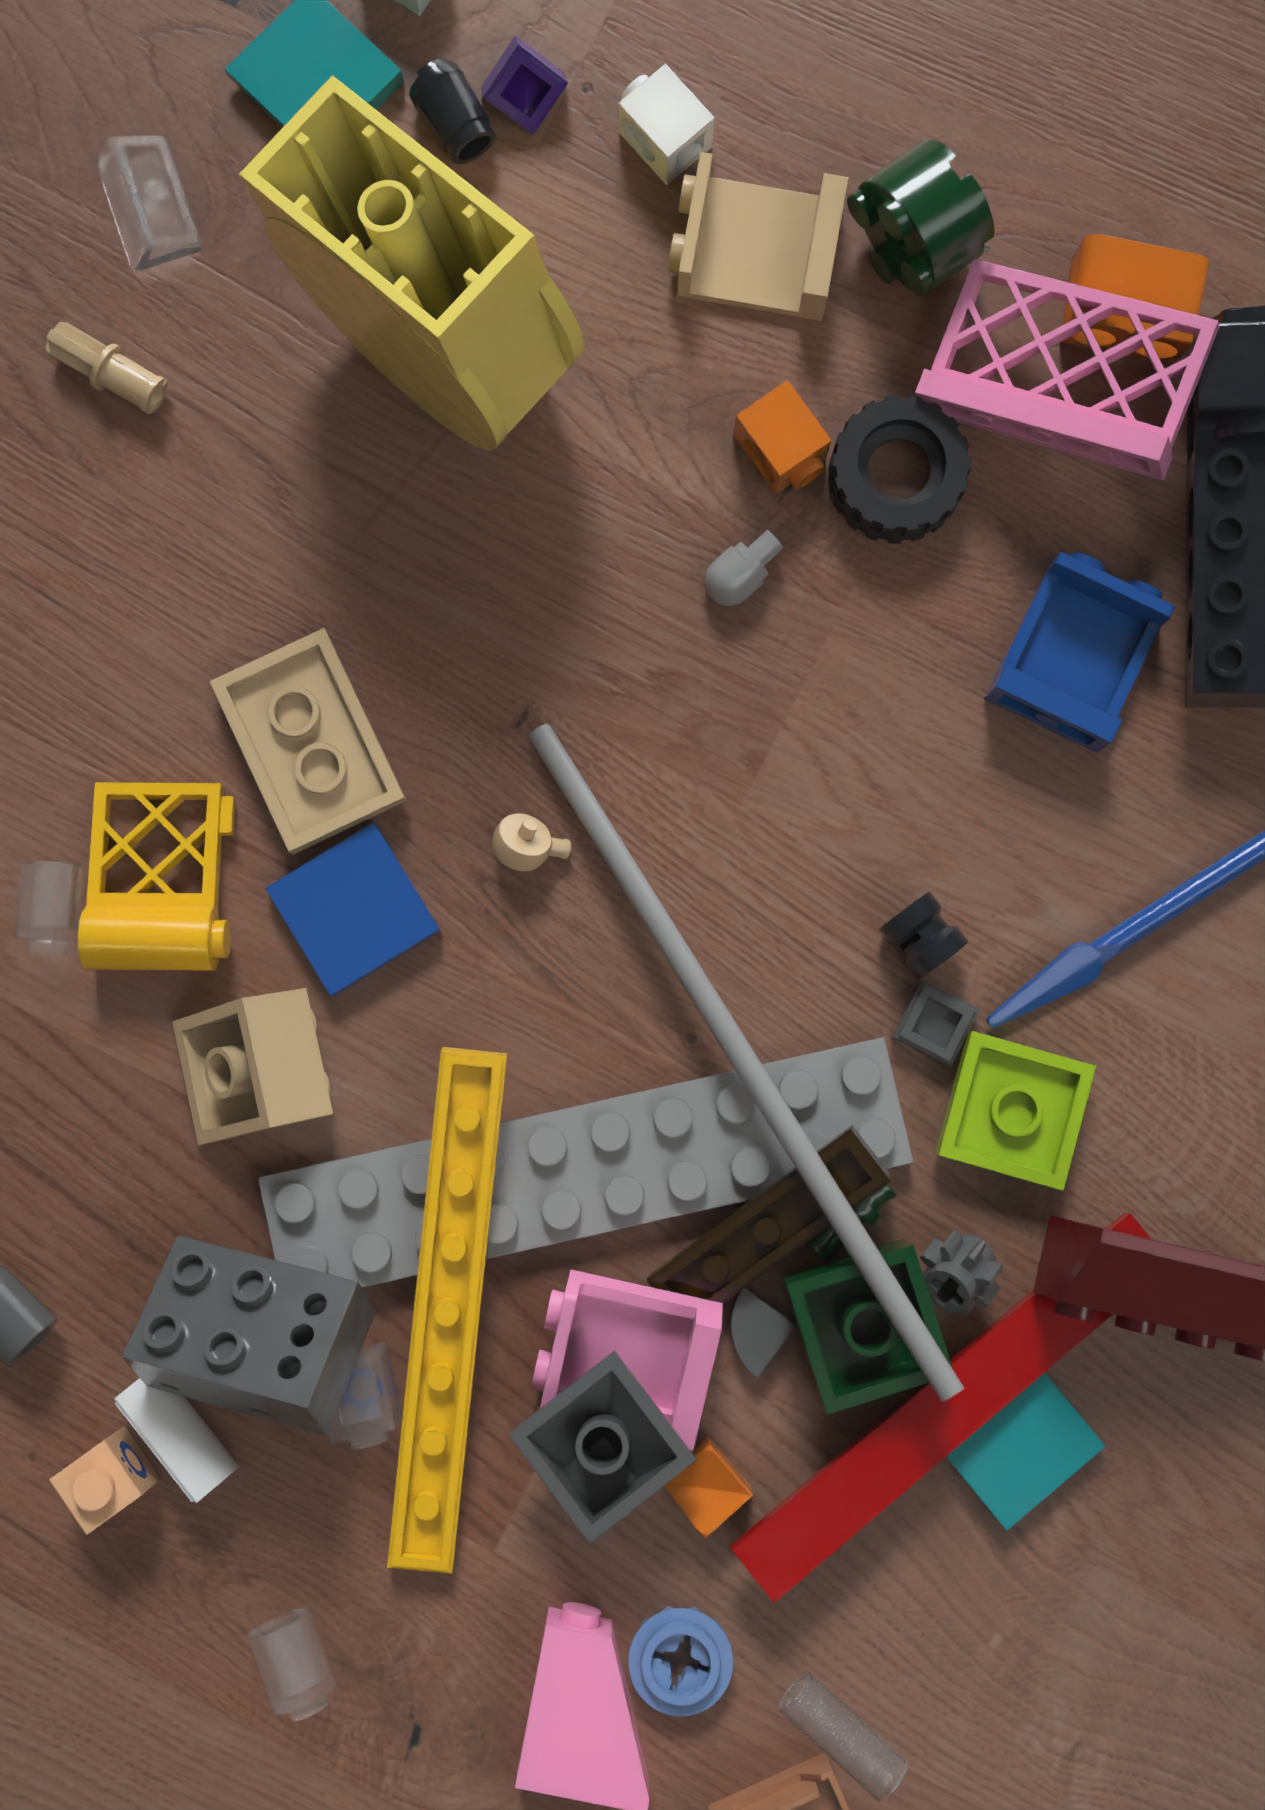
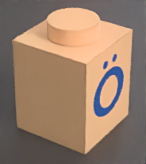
(105, 1480)

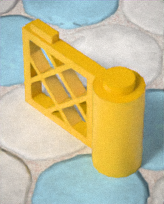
(155, 928)

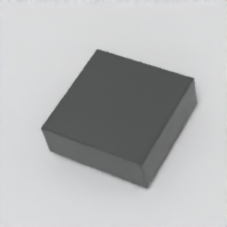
(935, 1023)

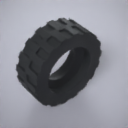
(906, 421)

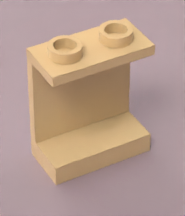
(757, 243)

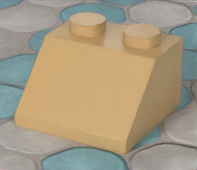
(252, 1065)

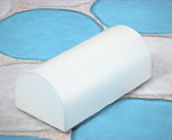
(177, 1438)

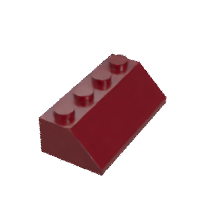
(1153, 1285)

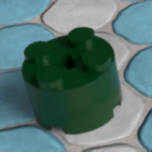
(922, 218)

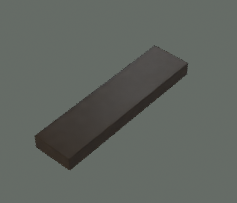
(770, 1225)

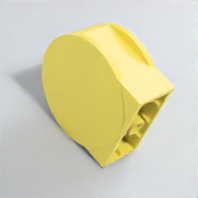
(414, 266)

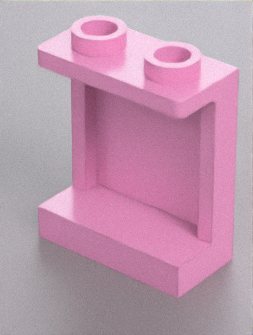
(657, 1333)

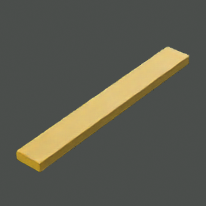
(447, 1309)

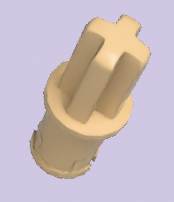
(106, 367)

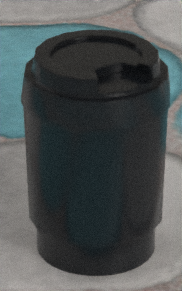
(452, 110)

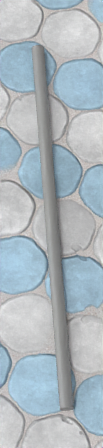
(748, 1067)

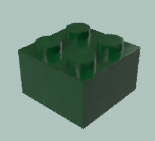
(847, 1333)

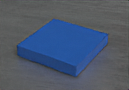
(353, 909)

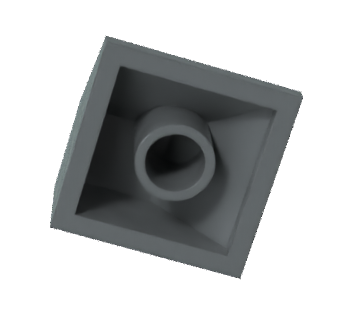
(602, 1446)

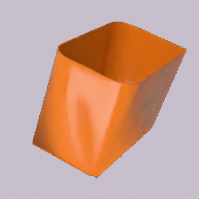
(1141, 273)

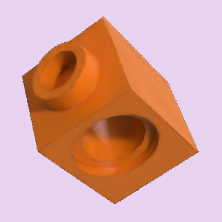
(783, 439)

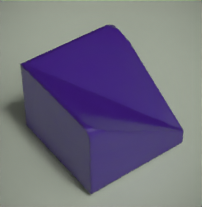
(524, 85)

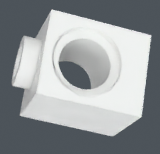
(665, 123)

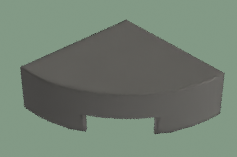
(757, 1330)

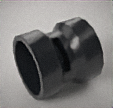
(923, 935)

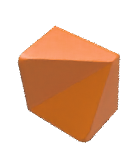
(709, 1488)

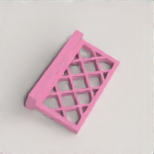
(1051, 421)

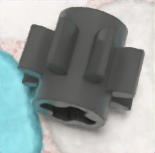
(961, 1273)

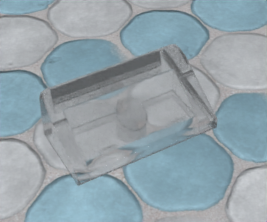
(147, 200)

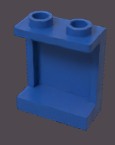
(1079, 650)

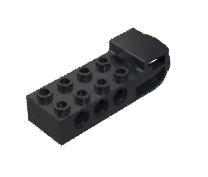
(1227, 519)

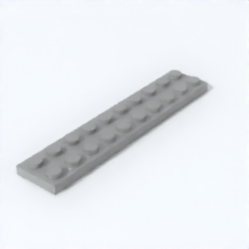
(589, 1165)

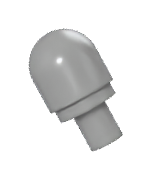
(740, 570)

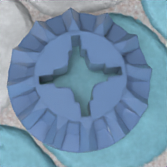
(697, 1686)

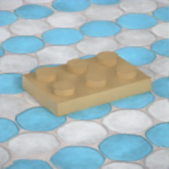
(308, 741)

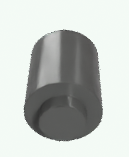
(22, 1319)

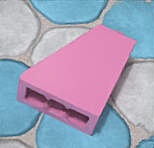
(581, 1717)

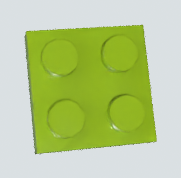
(1015, 1110)

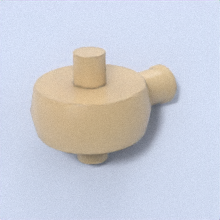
(526, 843)

